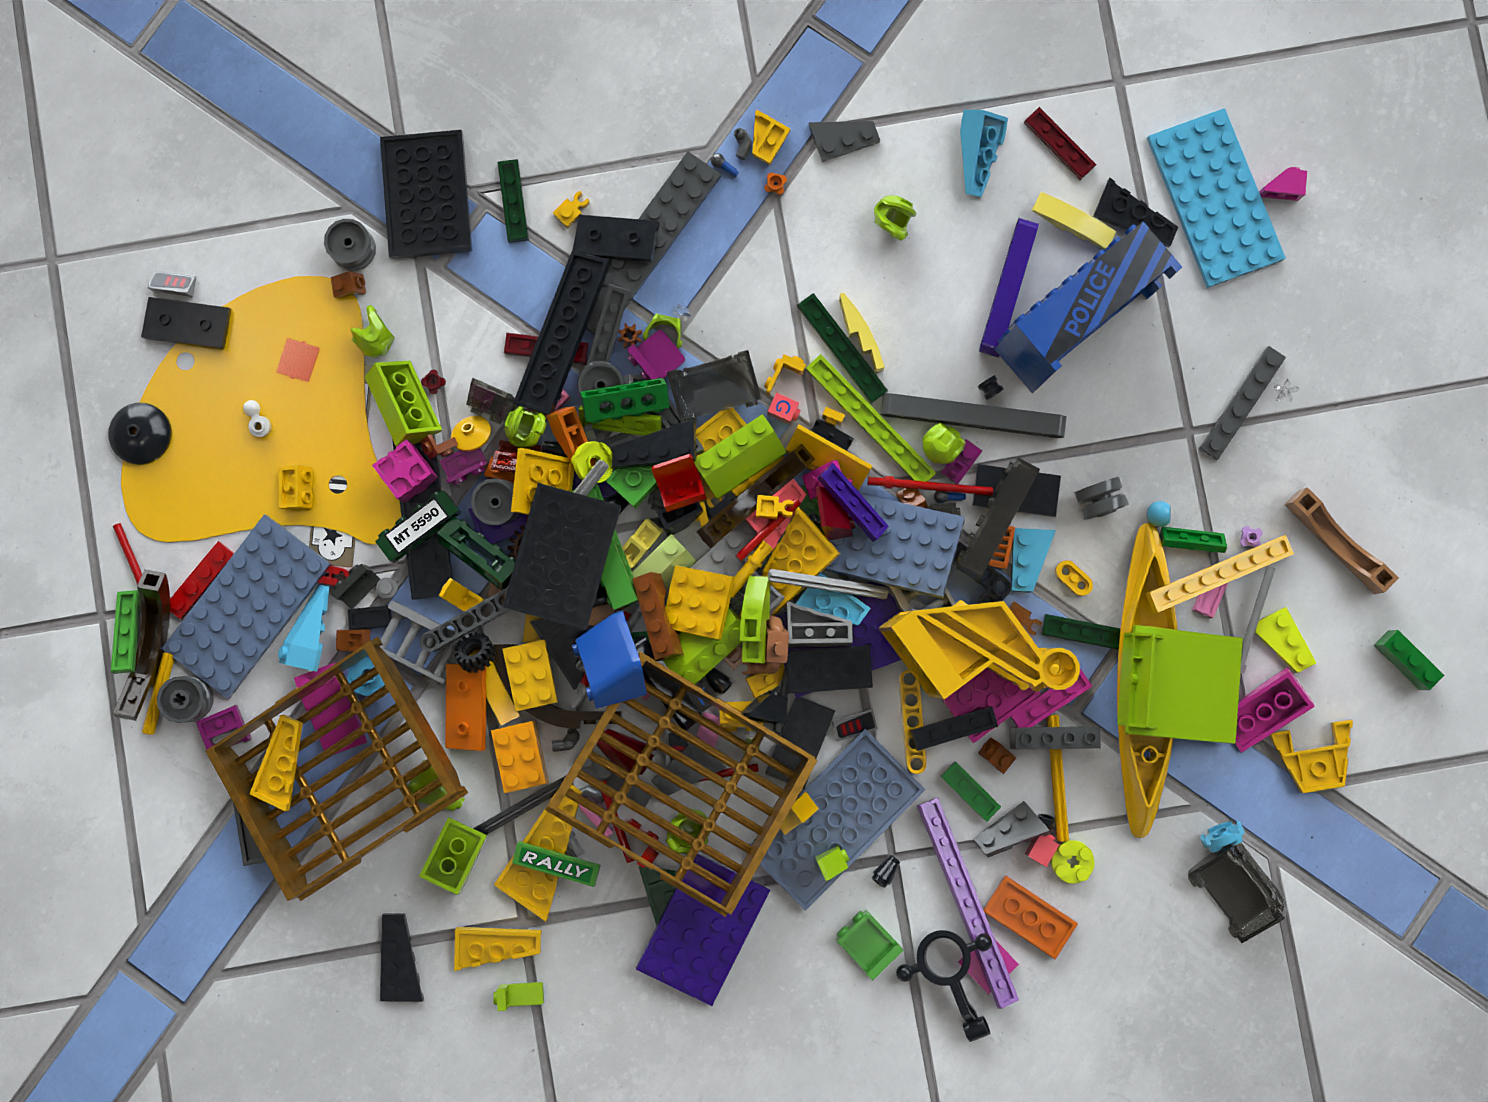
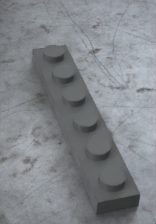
(1242, 403)

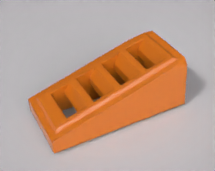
(1009, 539)

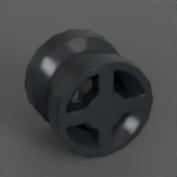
(990, 387)

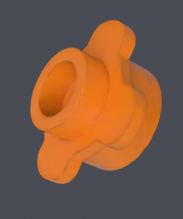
(780, 179)

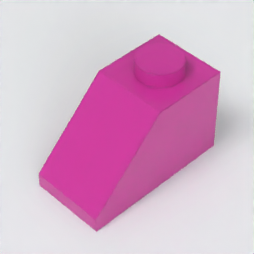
(1287, 185)

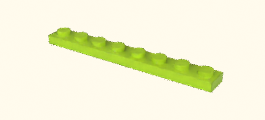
(870, 420)

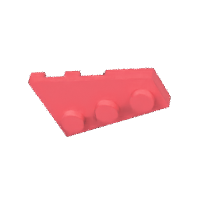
(787, 492)

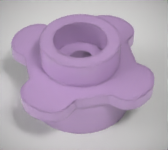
(1245, 537)

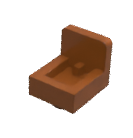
(348, 284)
(432, 449)
(911, 497)
(351, 639)
(997, 755)

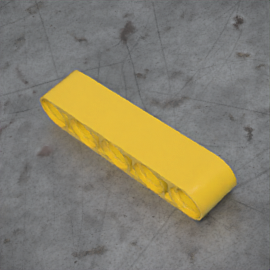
(907, 711)

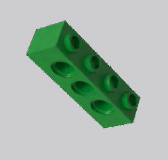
(614, 395)

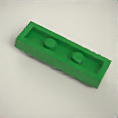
(1193, 539)
(971, 791)

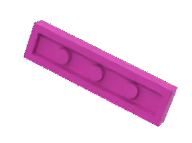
(1049, 702)

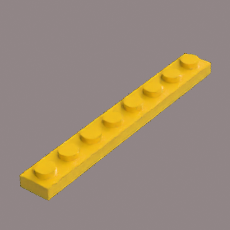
(1219, 574)

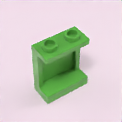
(869, 944)

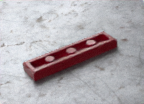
(1060, 143)
(524, 345)

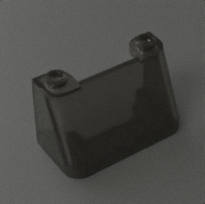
(714, 386)
(1240, 890)

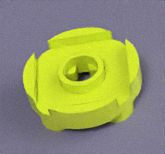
(589, 450)
(1081, 870)

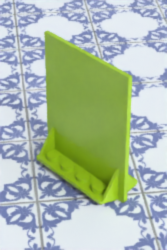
(1180, 684)

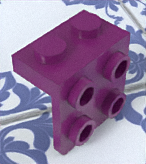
(656, 356)
(463, 463)

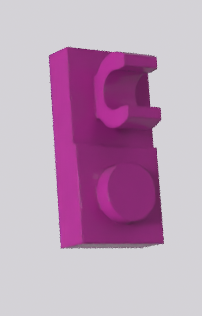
(960, 466)

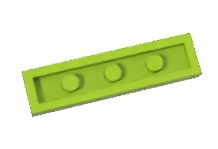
(629, 424)

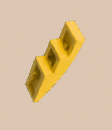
(498, 695)

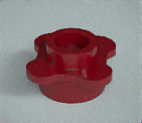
(427, 381)

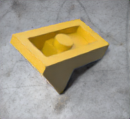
(801, 810)

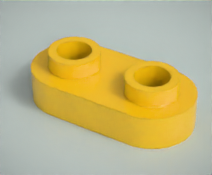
(1073, 578)

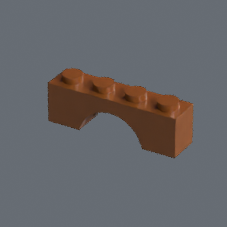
(651, 596)

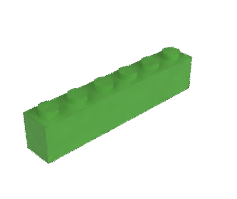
(617, 573)

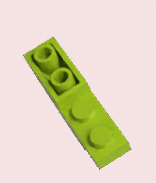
(753, 619)

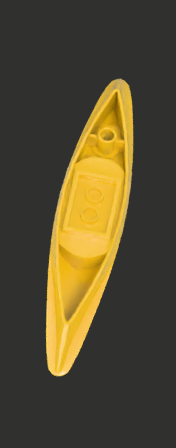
(1144, 777)

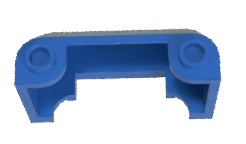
(610, 662)

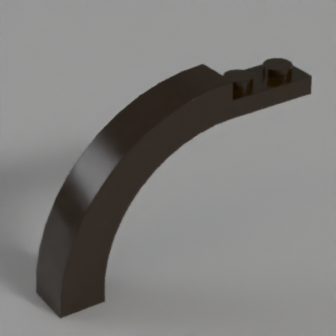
(746, 503)
(153, 635)
(548, 713)

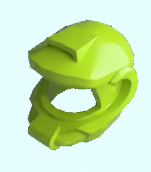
(893, 215)
(374, 339)
(524, 427)
(942, 444)
(688, 826)

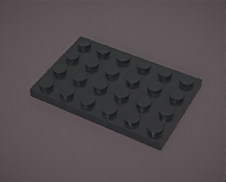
(425, 194)
(562, 556)

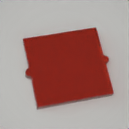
(298, 359)

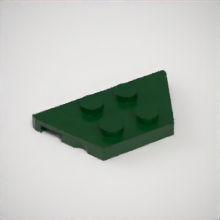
(657, 890)

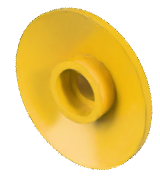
(471, 433)

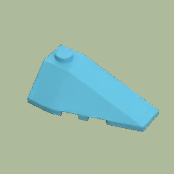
(980, 138)
(302, 644)

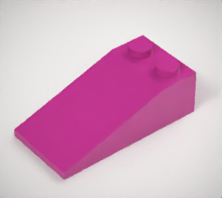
(1270, 708)
(330, 713)

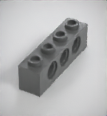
(1055, 737)

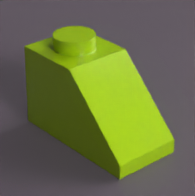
(832, 862)

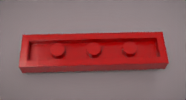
(199, 580)

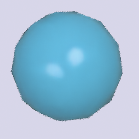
(1159, 513)

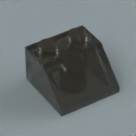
(489, 401)

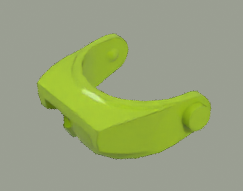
(660, 319)

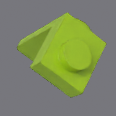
(518, 995)

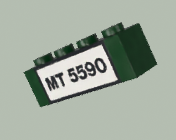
(418, 526)

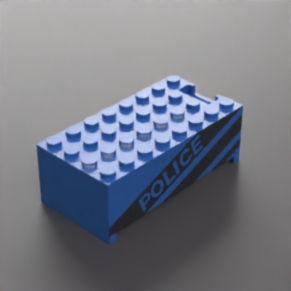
(1084, 304)

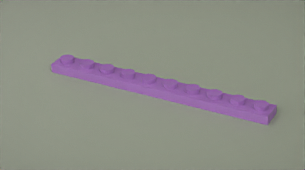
(967, 901)

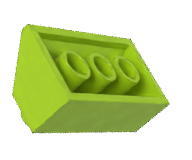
(402, 401)
(739, 456)
(704, 653)

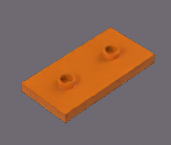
(465, 708)
(1030, 917)

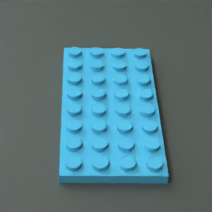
(1216, 198)

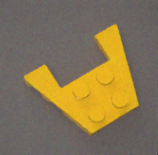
(1320, 766)

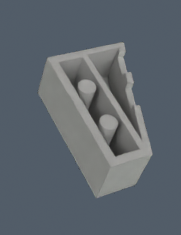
(816, 629)

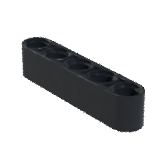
(664, 684)

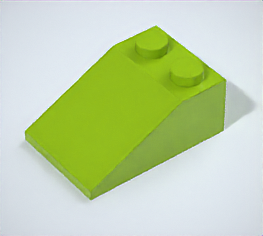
(453, 856)

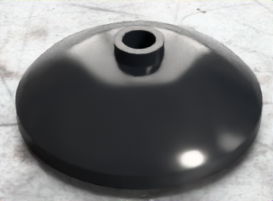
(151, 437)

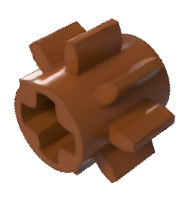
(628, 329)

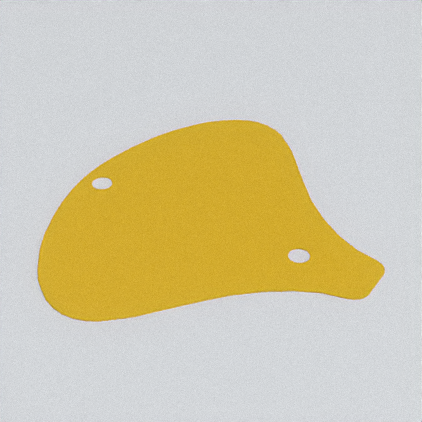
(224, 477)

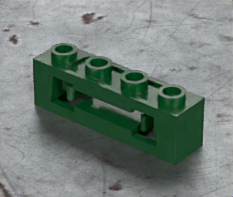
(453, 538)

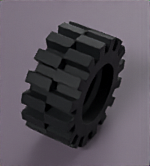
(478, 660)

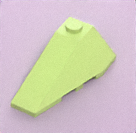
(664, 559)

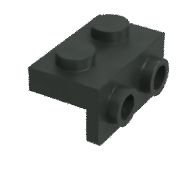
(356, 585)

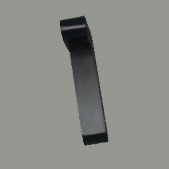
(990, 583)

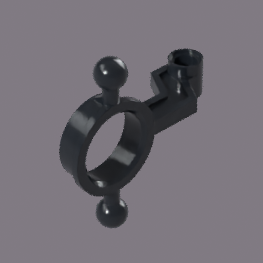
(975, 1026)

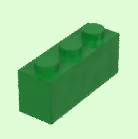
(1409, 660)

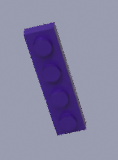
(852, 502)

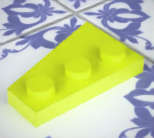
(1284, 637)

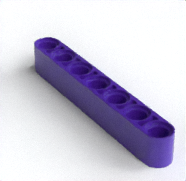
(1009, 285)

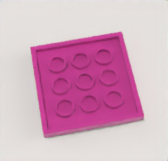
(989, 690)

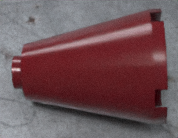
(619, 758)

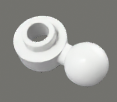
(252, 409)

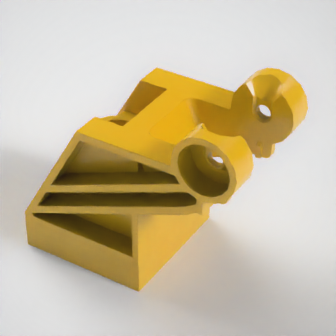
(959, 641)

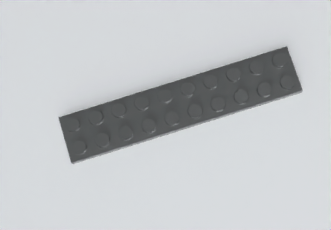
(673, 209)

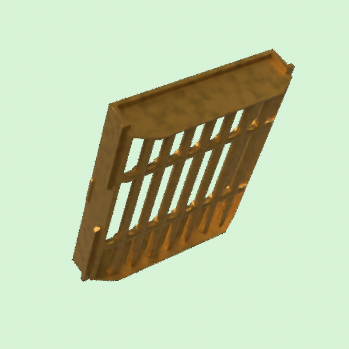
(261, 820)
(765, 833)

